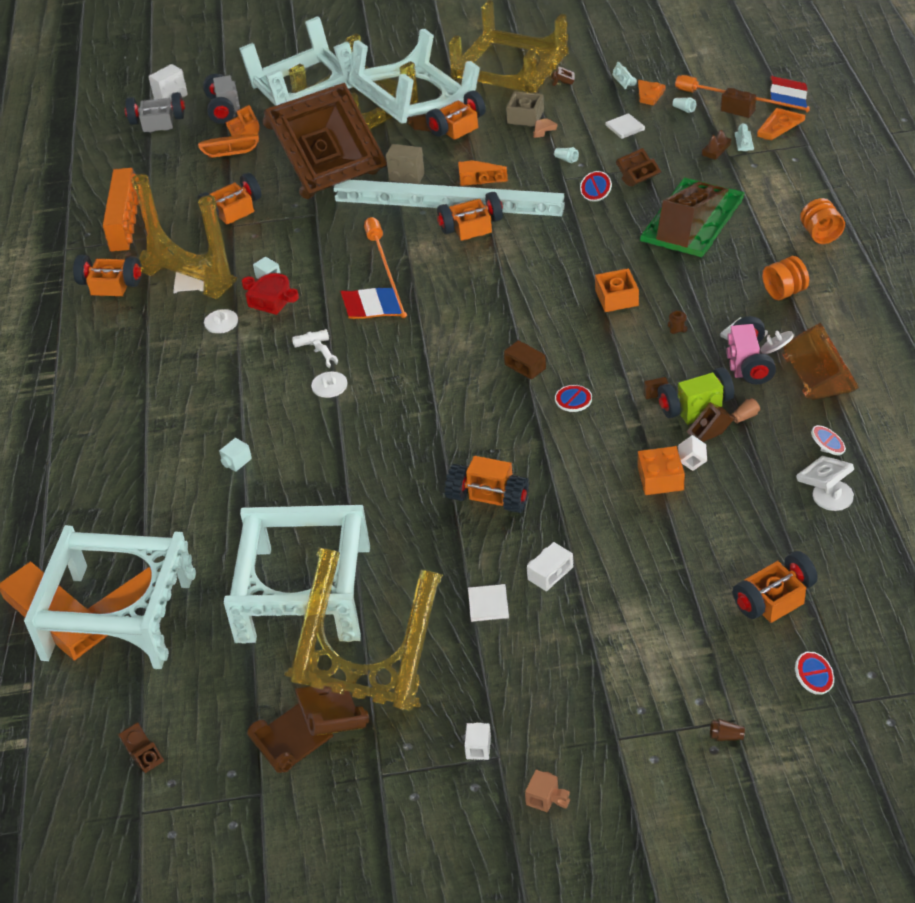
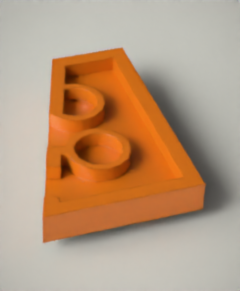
(779, 123)

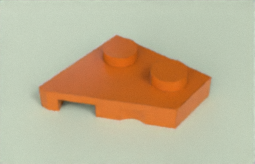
(650, 92)

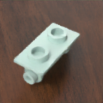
(623, 76)
(744, 138)

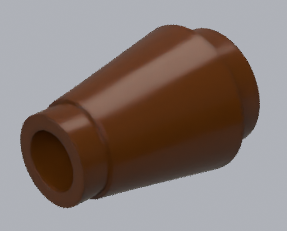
(726, 731)

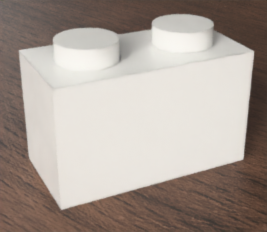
(549, 566)

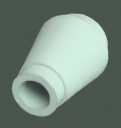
(685, 104)
(567, 154)

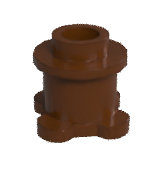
(677, 322)

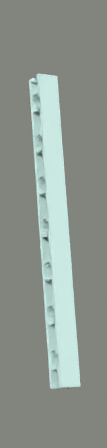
(434, 195)

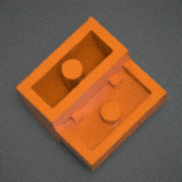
(243, 124)

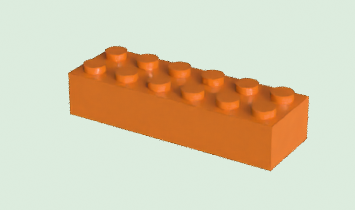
(120, 210)

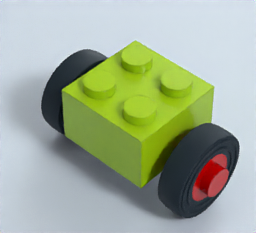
(696, 394)

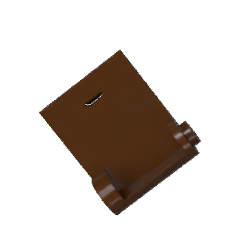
(330, 711)
(285, 739)

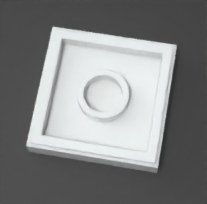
(825, 472)

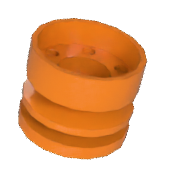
(822, 221)
(785, 278)

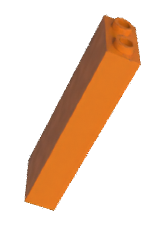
(19, 592)

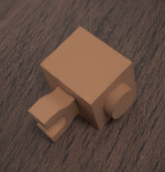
(544, 790)

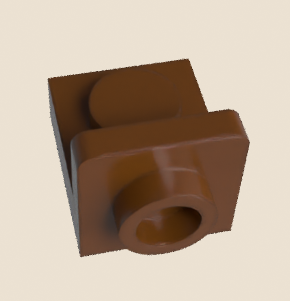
(564, 75)
(651, 387)

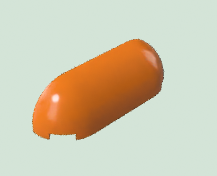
(229, 145)
(124, 595)

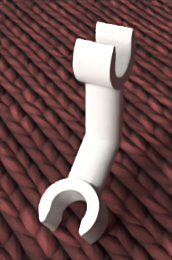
(320, 347)

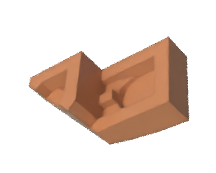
(542, 126)

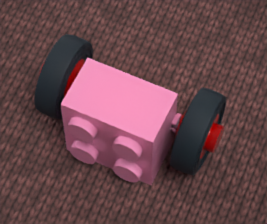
(744, 351)

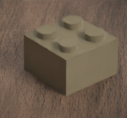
(525, 108)
(405, 164)

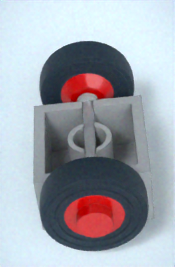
(224, 97)
(155, 113)

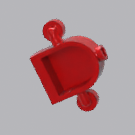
(269, 292)

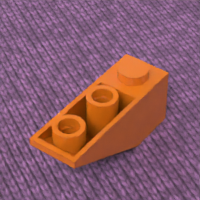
(480, 173)

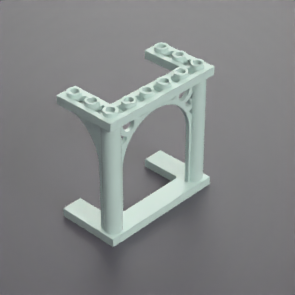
(271, 80)
(400, 106)
(254, 540)
(137, 629)

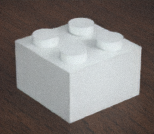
(167, 82)

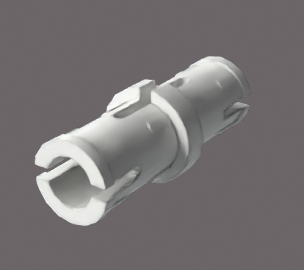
(306, 339)

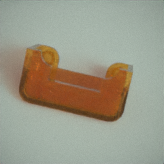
(819, 364)

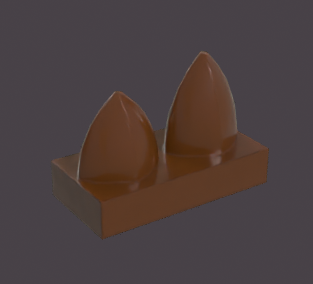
(716, 145)

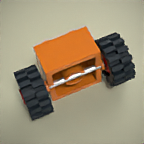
(488, 482)

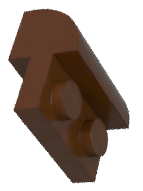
(637, 167)

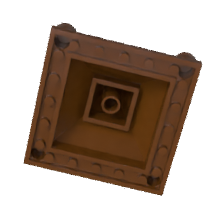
(325, 139)

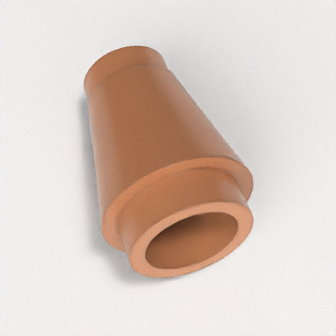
(746, 410)

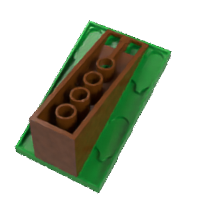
(692, 217)

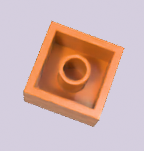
(617, 290)
(661, 470)

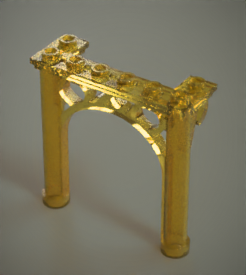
(216, 279)
(306, 658)

